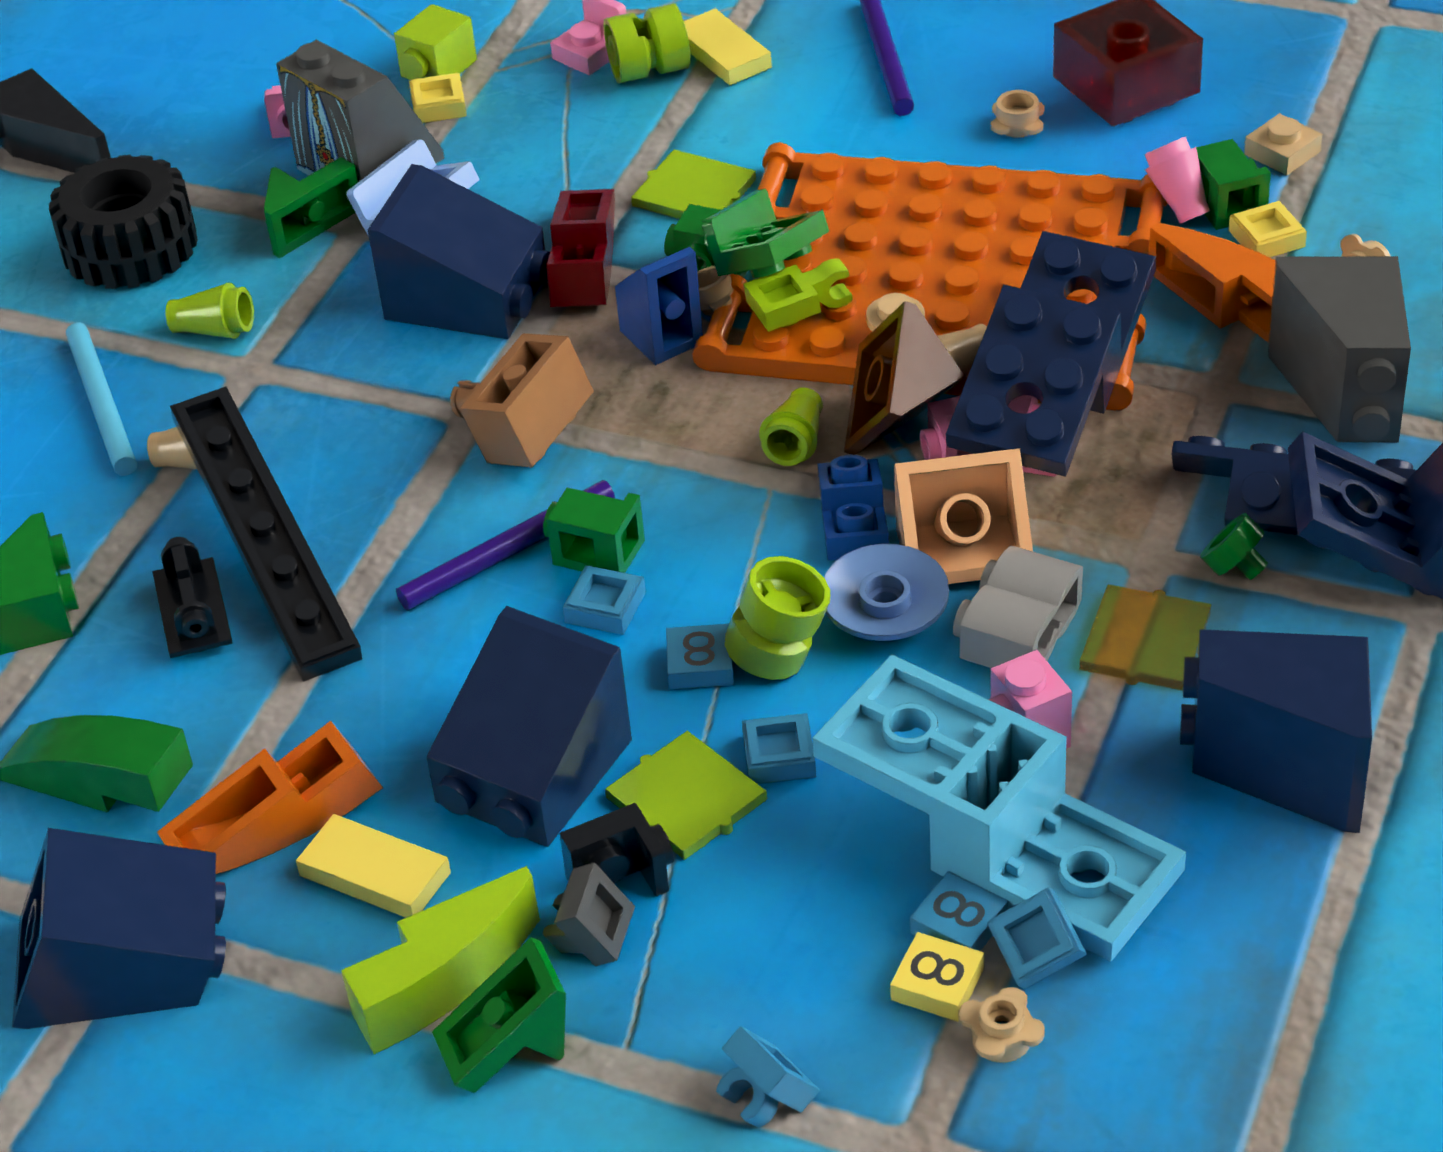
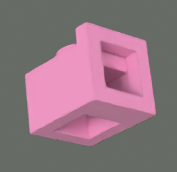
(1034, 691)

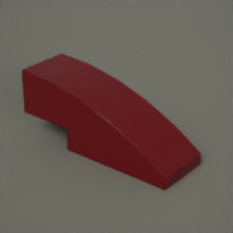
(581, 248)

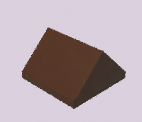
(896, 376)

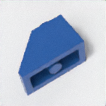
(662, 306)

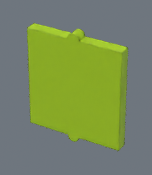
(691, 180)
(688, 793)

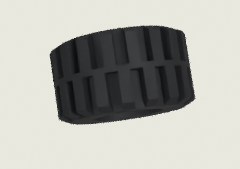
(123, 221)

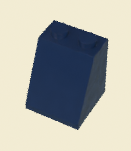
(454, 257)
(1283, 719)
(531, 728)
(115, 930)

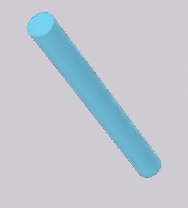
(101, 399)

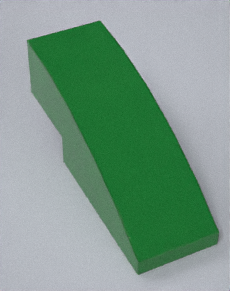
(99, 760)

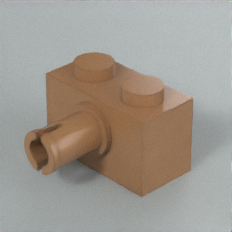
(524, 399)

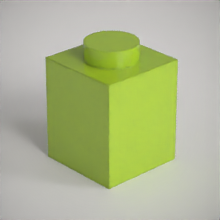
(435, 43)

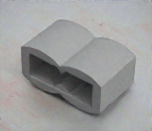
(1019, 607)

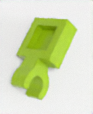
(793, 295)

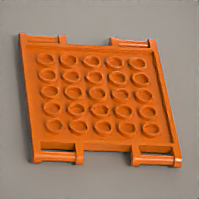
(926, 234)

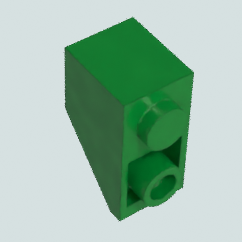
(32, 590)

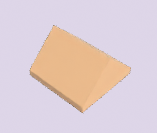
(963, 509)

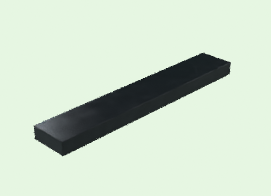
(266, 534)

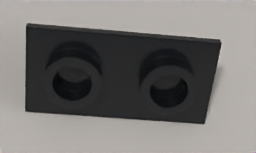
(190, 600)

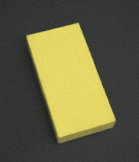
(725, 47)
(373, 866)

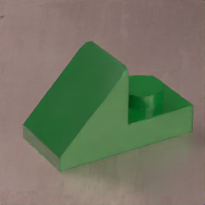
(307, 207)
(509, 1010)

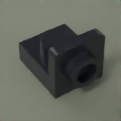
(620, 846)

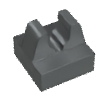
(590, 916)

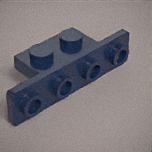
(1258, 478)

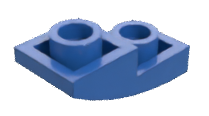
(851, 504)

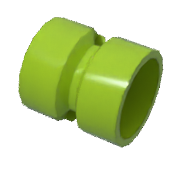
(646, 43)
(777, 617)

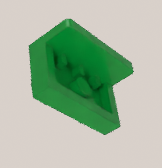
(752, 238)

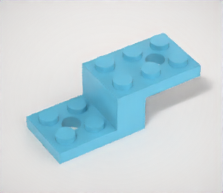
(998, 801)

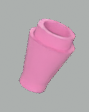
(1178, 178)

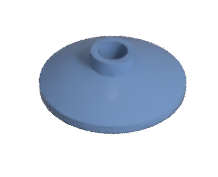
(886, 592)

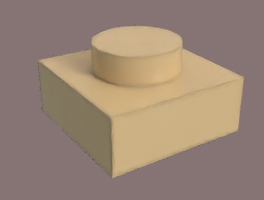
(1283, 144)

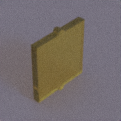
(1144, 636)

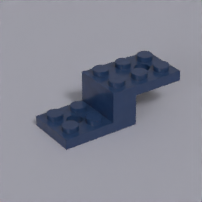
(1052, 351)
(1371, 512)

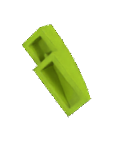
(440, 958)

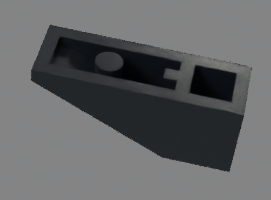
(45, 126)

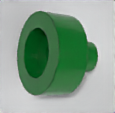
(1235, 547)

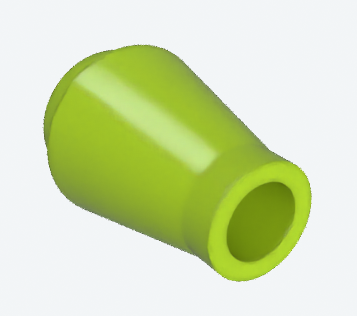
(213, 312)
(792, 429)

